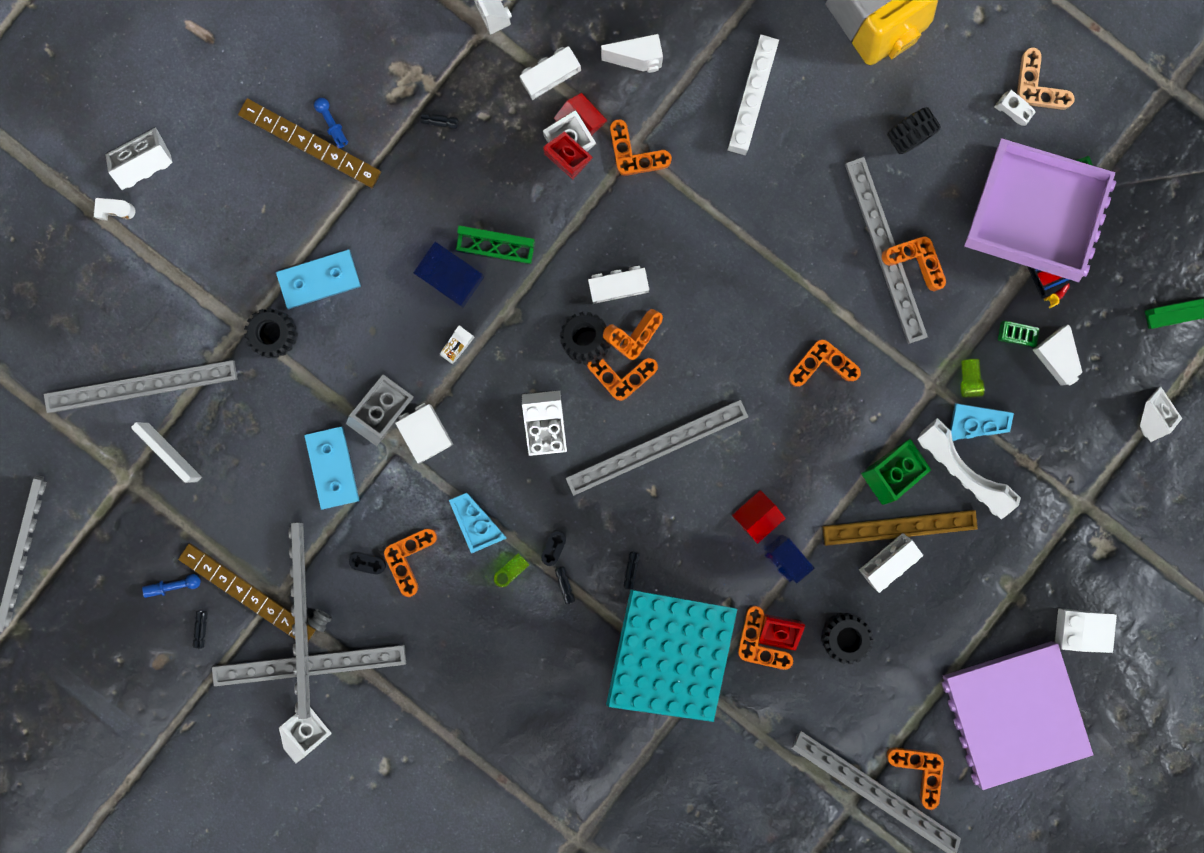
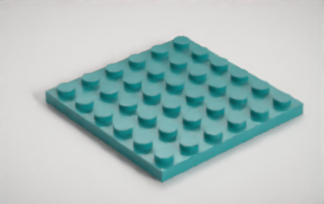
(671, 656)

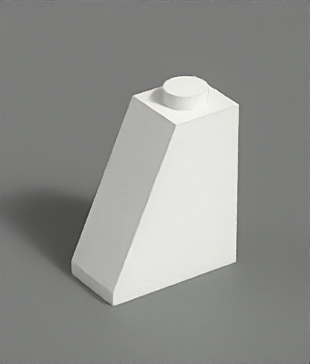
(1060, 356)

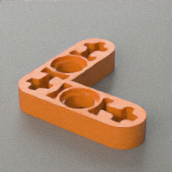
(628, 157)
(917, 252)
(634, 344)
(826, 358)
(617, 382)
(402, 553)
(756, 649)
(928, 770)

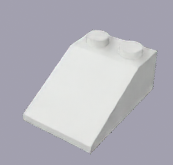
(494, 14)
(637, 53)
(1085, 631)

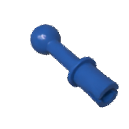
(322, 105)
(192, 582)

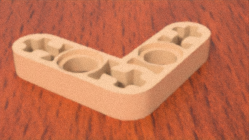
(1032, 86)

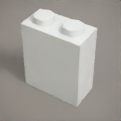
(423, 432)

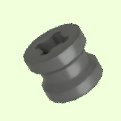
(319, 620)

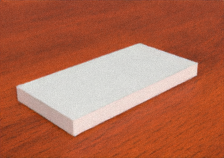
(166, 452)

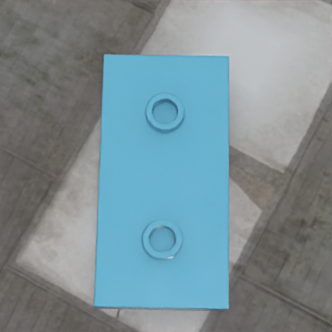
(318, 279)
(332, 468)

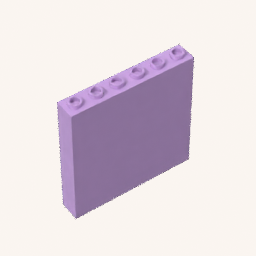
(1041, 210)
(1017, 715)

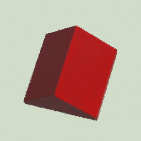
(588, 113)
(567, 154)
(758, 516)
(781, 632)

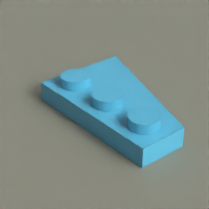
(978, 421)
(475, 524)

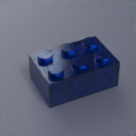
(449, 274)
(791, 561)

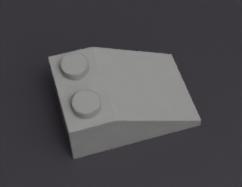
(379, 410)

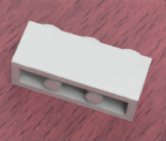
(550, 72)
(618, 284)
(891, 562)

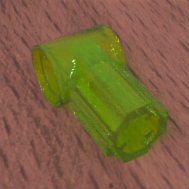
(972, 384)
(512, 569)

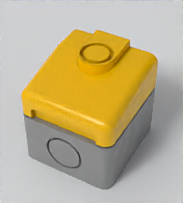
(882, 25)

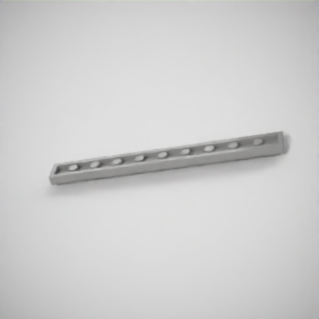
(882, 240)
(140, 386)
(656, 447)
(299, 629)
(318, 664)
(876, 793)

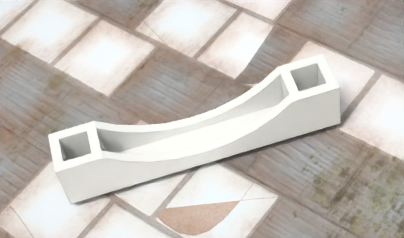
(753, 95)
(996, 496)

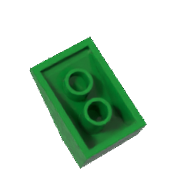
(896, 472)

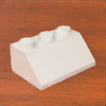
(138, 159)

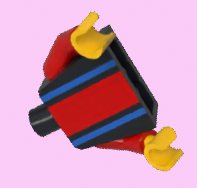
(1050, 285)

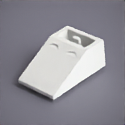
(544, 423)

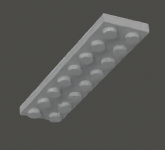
(23, 544)

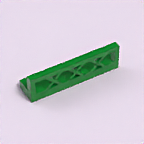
(501, 238)
(1175, 314)

